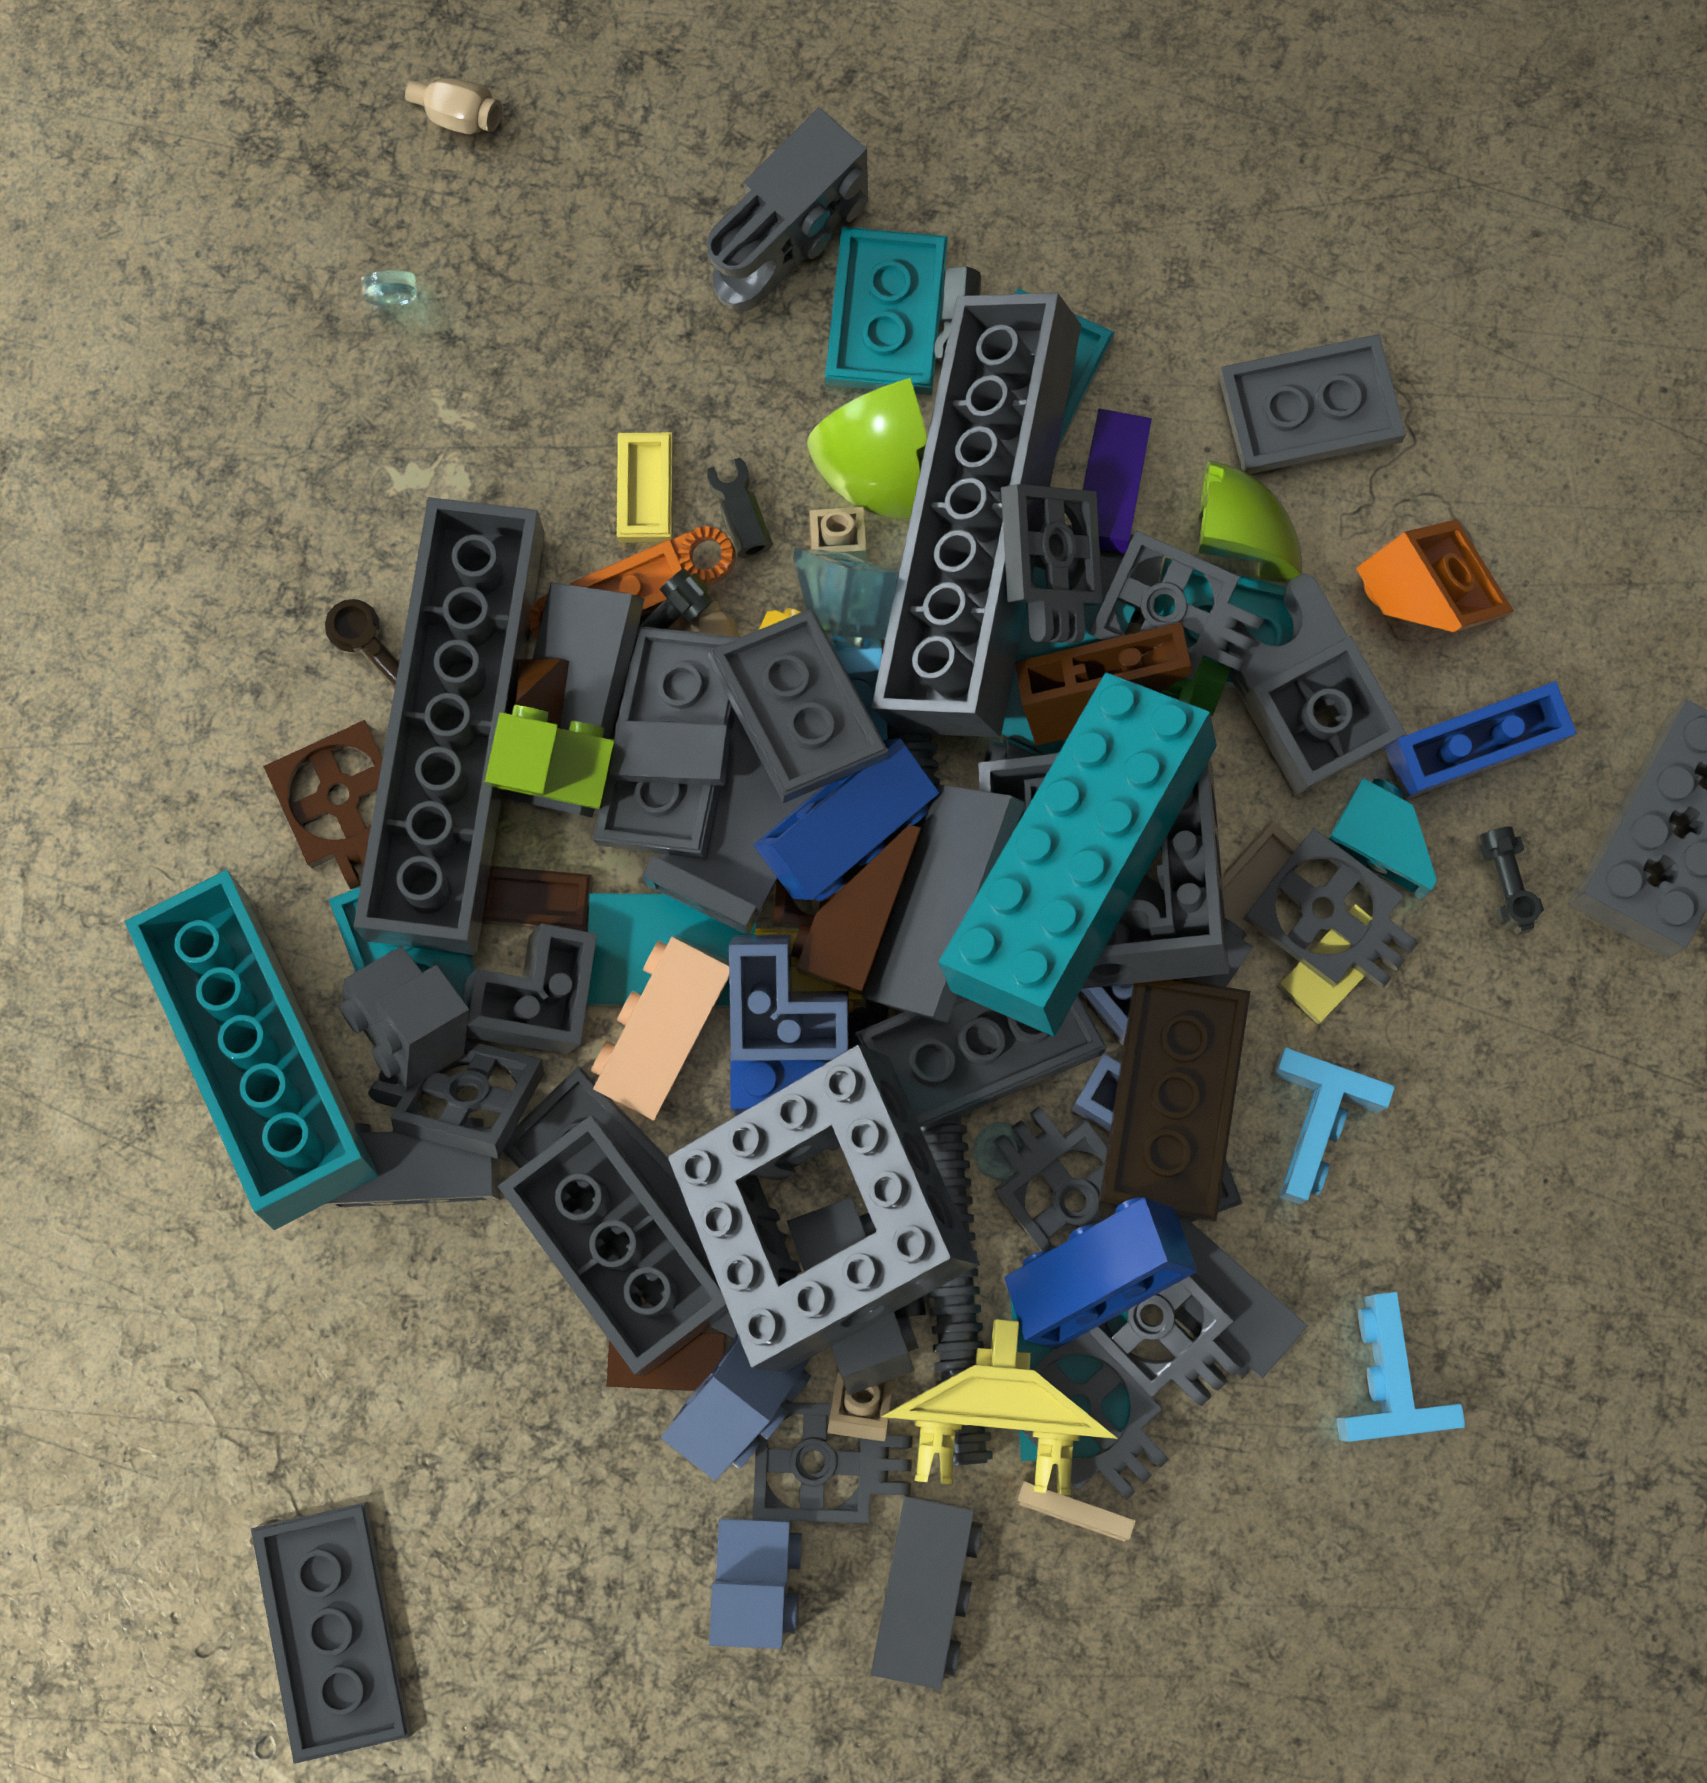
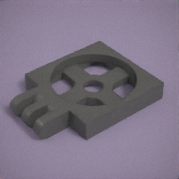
(1058, 611)
(1214, 627)
(1366, 942)
(449, 1128)
(1041, 1156)
(1192, 1356)
(1131, 1441)
(869, 1464)

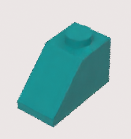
(1385, 836)

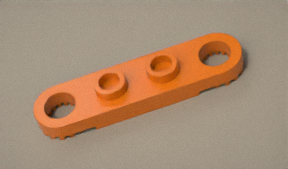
(651, 569)

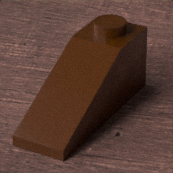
(1061, 683)
(852, 924)

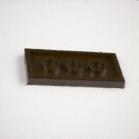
(1175, 1096)

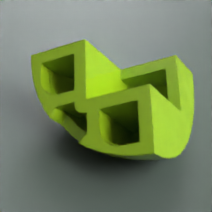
(873, 449)
(1247, 523)

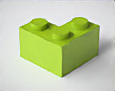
(548, 760)

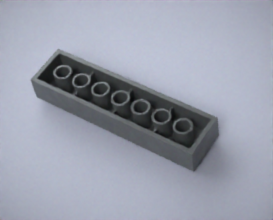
(990, 427)
(454, 676)

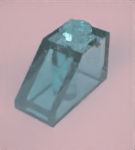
(846, 594)

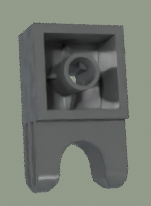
(788, 210)
(1316, 670)

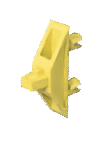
(999, 1394)

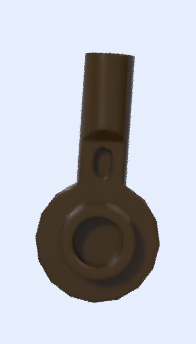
(354, 629)

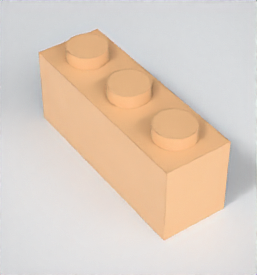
(661, 1025)

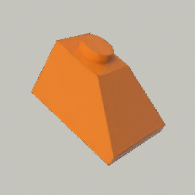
(1434, 579)

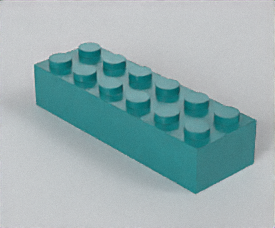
(1079, 853)
(250, 1050)

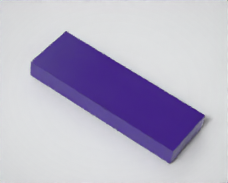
(1116, 473)

